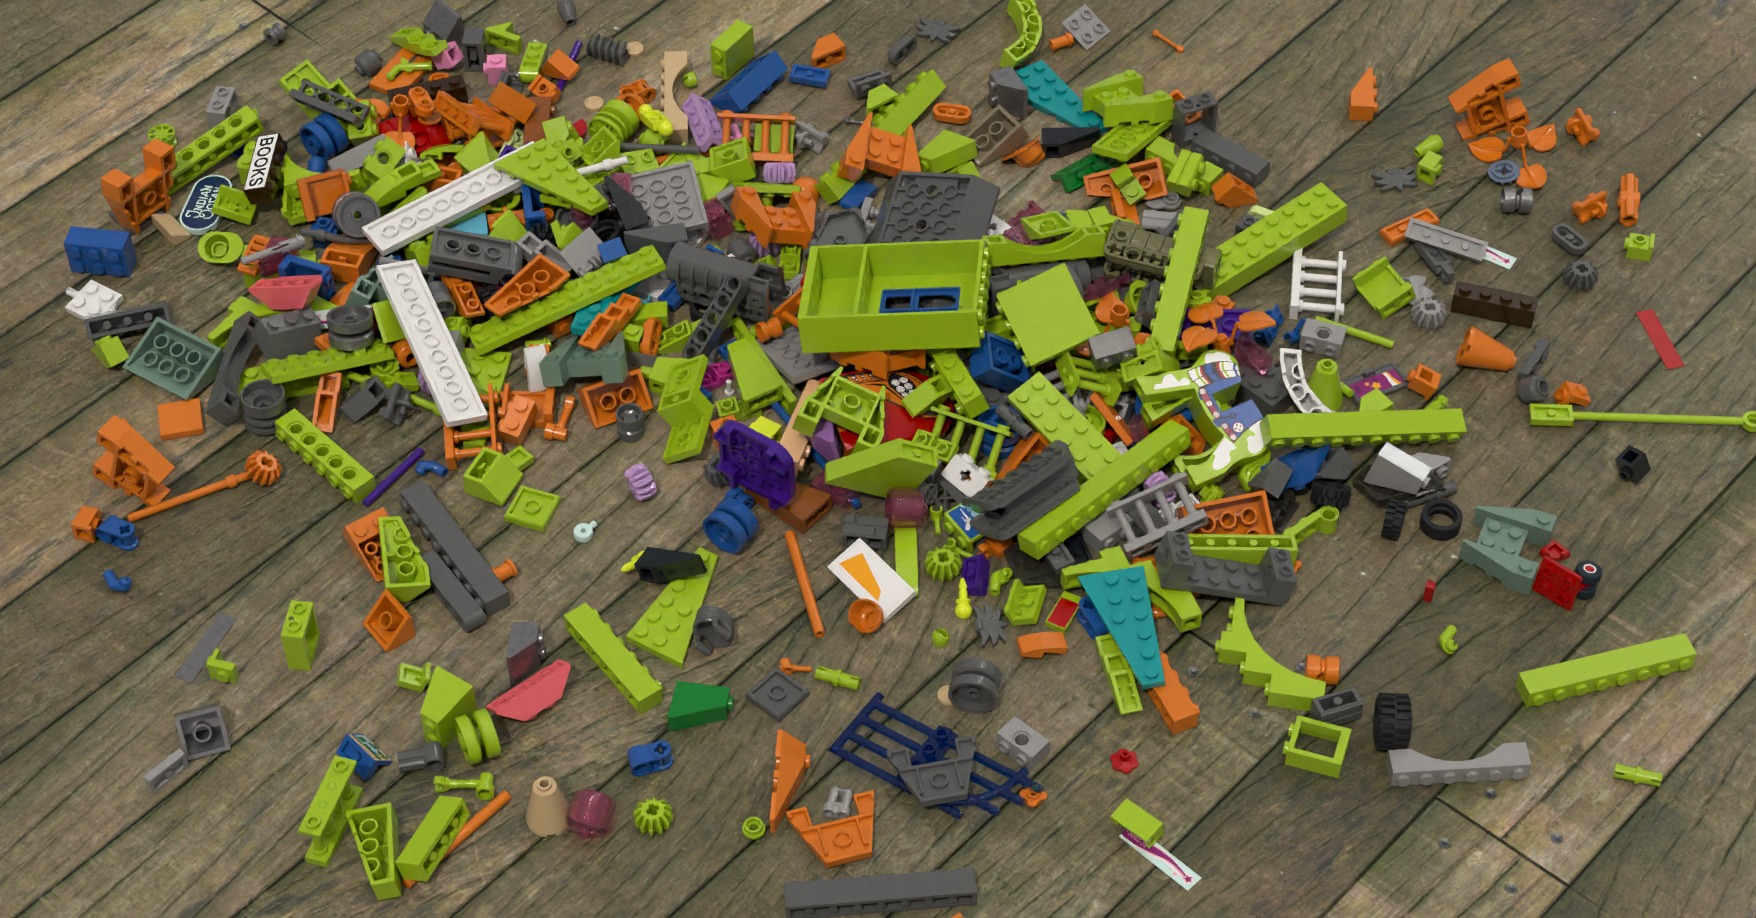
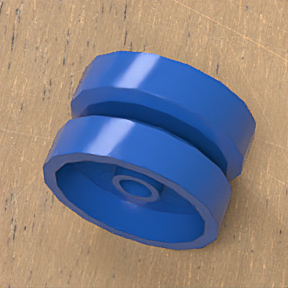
(323, 137)
(990, 418)
(730, 525)

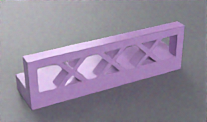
(702, 121)

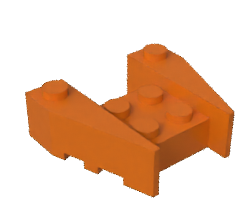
(1485, 104)
(879, 152)
(141, 197)
(776, 224)
(881, 361)
(131, 462)

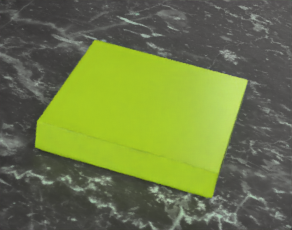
(532, 508)

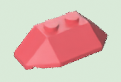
(287, 291)
(533, 694)

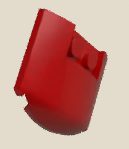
(425, 135)

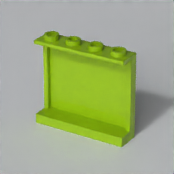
(1046, 316)

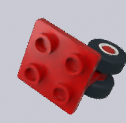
(1563, 584)

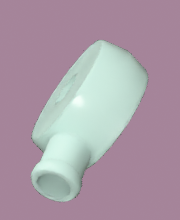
(584, 532)

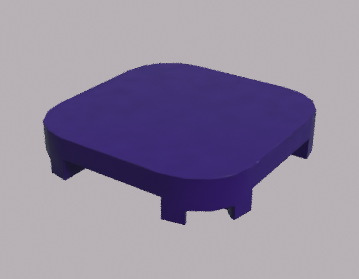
(756, 463)

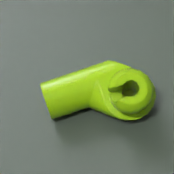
(999, 578)

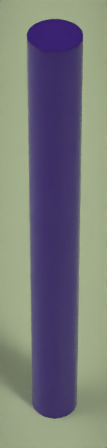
(573, 55)
(367, 501)

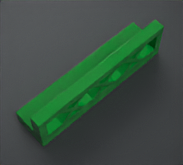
(1072, 175)

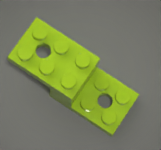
(310, 73)
(685, 409)

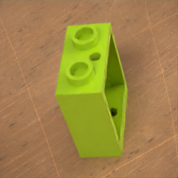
(1155, 363)
(300, 635)
(1312, 761)

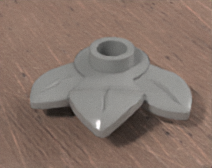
(1168, 202)
(1418, 285)

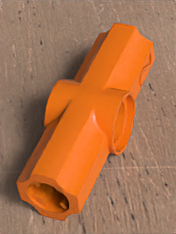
(1628, 200)

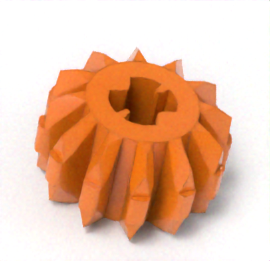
(263, 468)

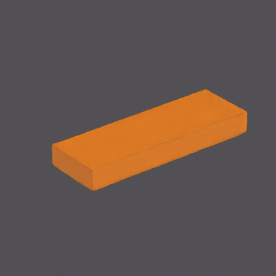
(1395, 232)
(1113, 419)

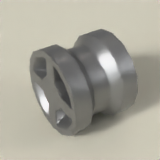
(274, 34)

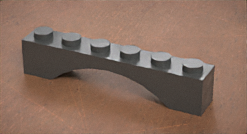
(225, 392)

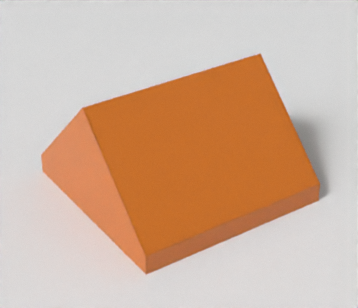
(389, 622)

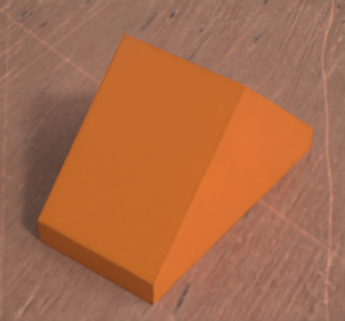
(560, 66)

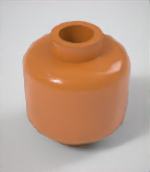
(404, 354)

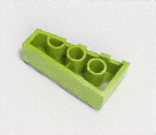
(378, 844)

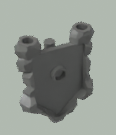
(840, 229)

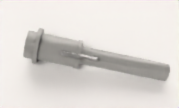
(282, 247)

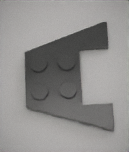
(939, 780)

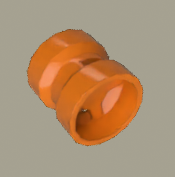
(769, 329)

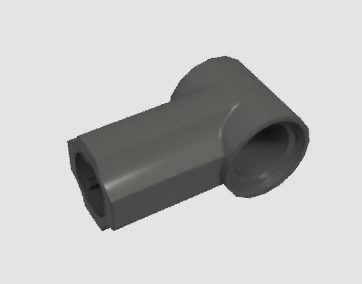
(428, 757)

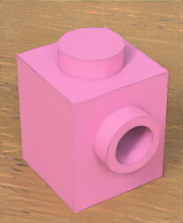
(449, 57)
(493, 67)

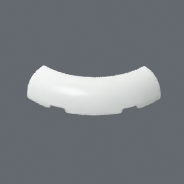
(1296, 384)

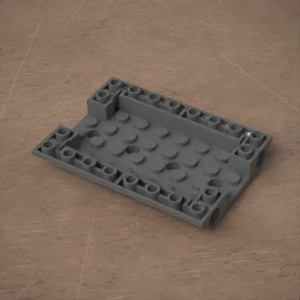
(955, 212)

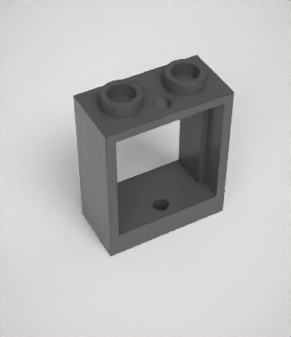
(1184, 134)

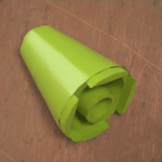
(1326, 384)

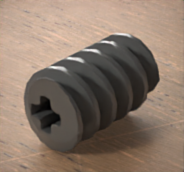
(607, 50)

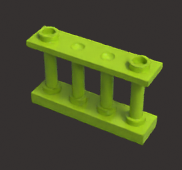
(1105, 378)
(1000, 429)
(326, 815)

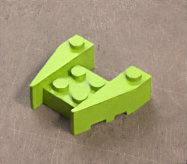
(1122, 100)
(847, 406)

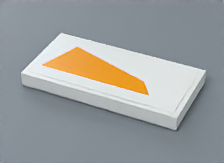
(871, 578)

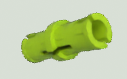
(838, 678)
(1637, 775)

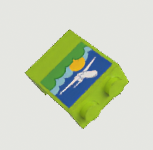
(957, 523)

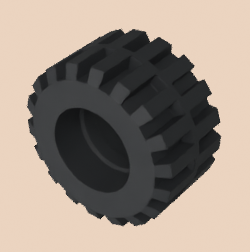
(1392, 721)

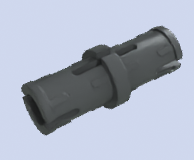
(1014, 421)

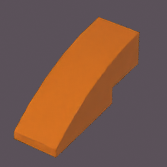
(327, 401)

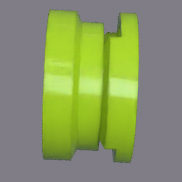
(163, 133)
(384, 367)

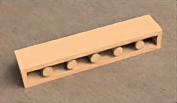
(794, 441)

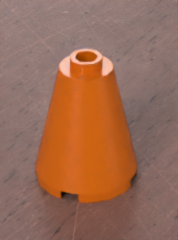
(1484, 352)

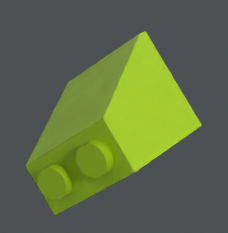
(445, 700)

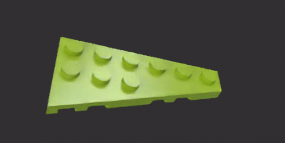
(550, 172)
(485, 369)
(669, 621)

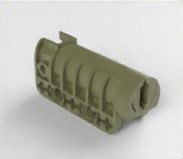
(1148, 253)

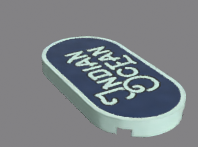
(196, 213)

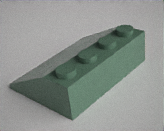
(175, 360)

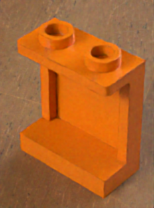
(321, 191)
(544, 400)

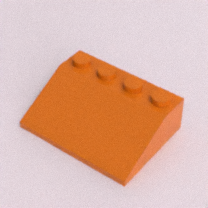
(1235, 515)

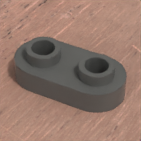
(902, 49)
(1569, 239)

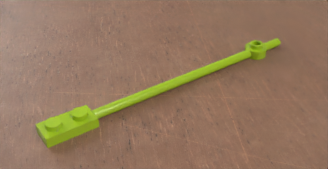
(1564, 416)

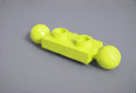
(655, 120)

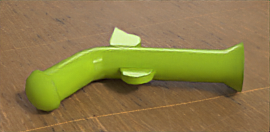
(408, 67)

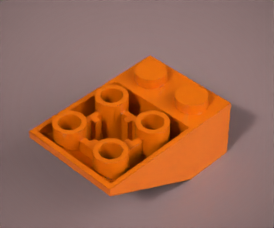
(348, 261)
(365, 542)

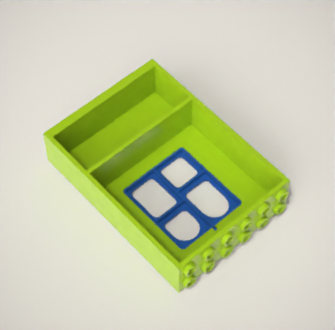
(850, 285)

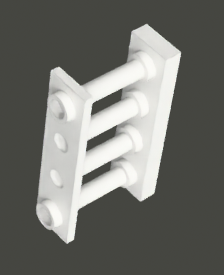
(1299, 290)

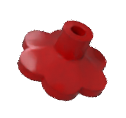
(1124, 761)

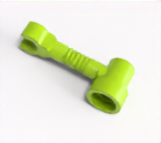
(483, 786)

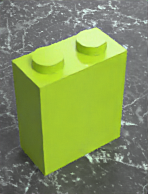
(732, 49)

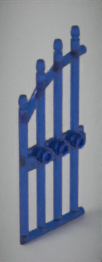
(931, 751)

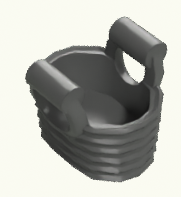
(715, 626)

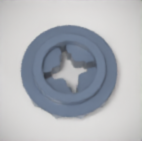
(1497, 168)

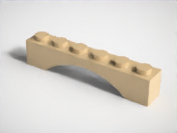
(674, 67)

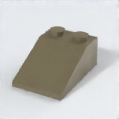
(997, 136)

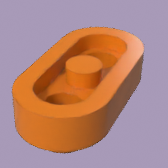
(421, 102)
(952, 113)
(651, 337)

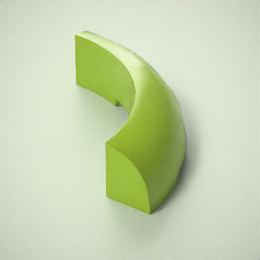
(1029, 31)

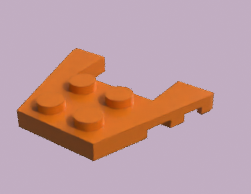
(840, 839)

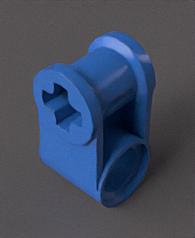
(118, 533)
(1090, 619)
(648, 758)

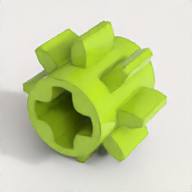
(1211, 493)

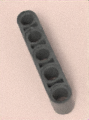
(724, 315)
(453, 593)

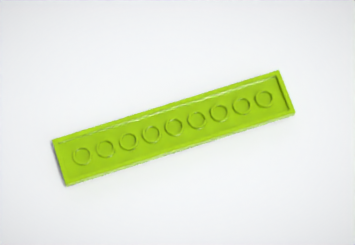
(567, 299)

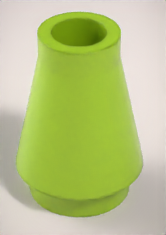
(1431, 143)

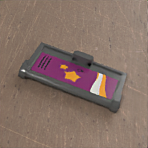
(1385, 378)

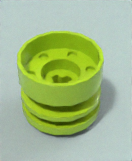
(617, 117)

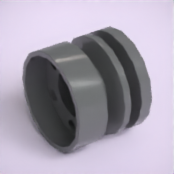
(262, 406)

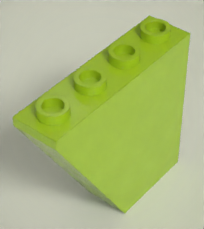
(883, 467)

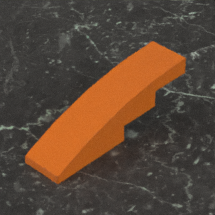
(610, 322)

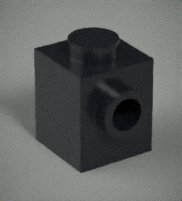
(1632, 464)

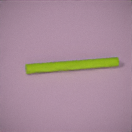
(1361, 334)

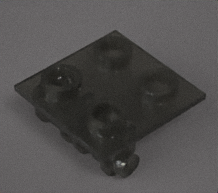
(1282, 509)

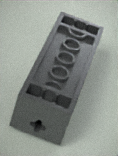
(1263, 583)

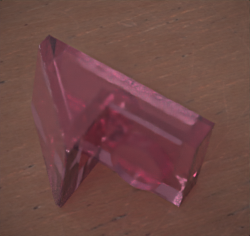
(719, 222)
(1249, 351)

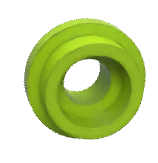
(750, 823)

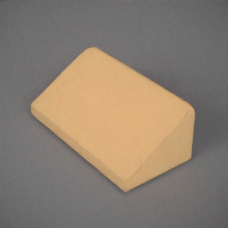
(170, 228)

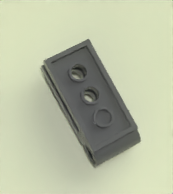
(474, 256)

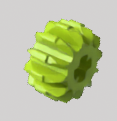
(943, 564)
(653, 816)

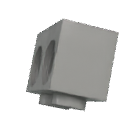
(222, 105)

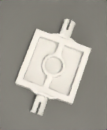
(92, 300)

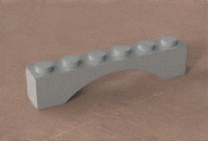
(1413, 768)

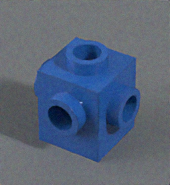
(325, 224)

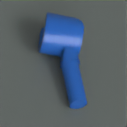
(1294, 335)

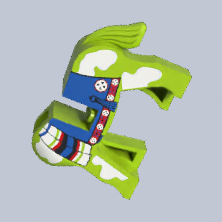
(1231, 433)

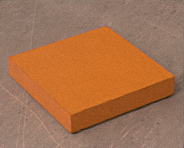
(180, 419)

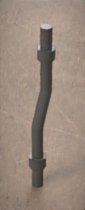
(322, 235)

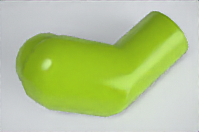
(1446, 641)

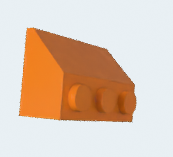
(602, 400)

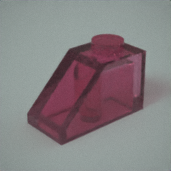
(269, 265)

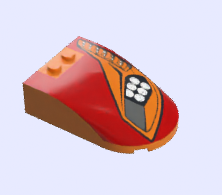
(897, 420)

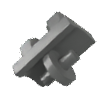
(398, 403)

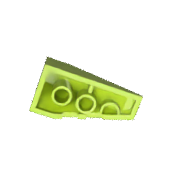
(402, 565)

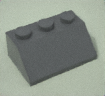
(287, 333)

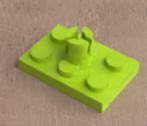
(768, 190)

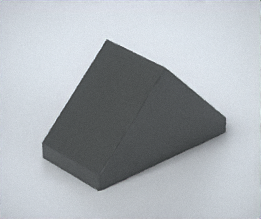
(1272, 479)

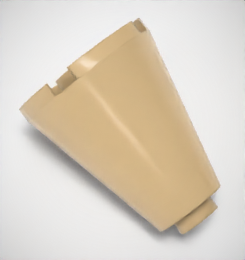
(547, 808)

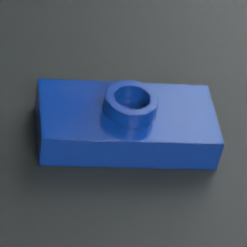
(809, 75)

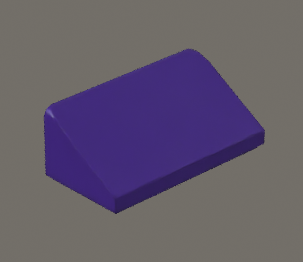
(976, 574)

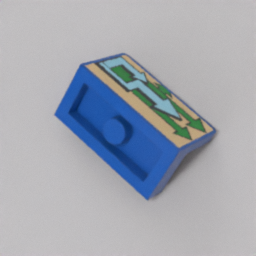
(365, 752)

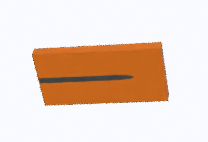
(382, 84)

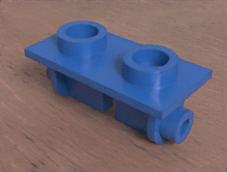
(1269, 334)

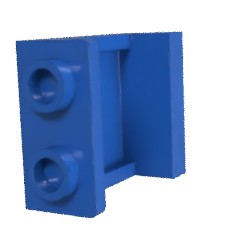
(532, 205)
(299, 266)

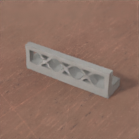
(1446, 240)

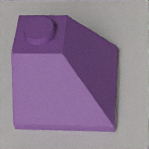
(826, 440)

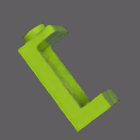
(1383, 288)

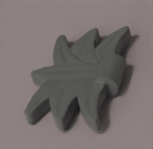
(936, 30)
(1395, 178)
(989, 625)

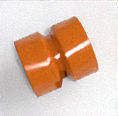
(1323, 669)

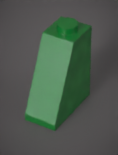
(698, 705)

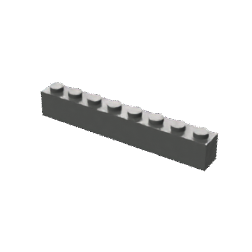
(454, 547)
(880, 893)

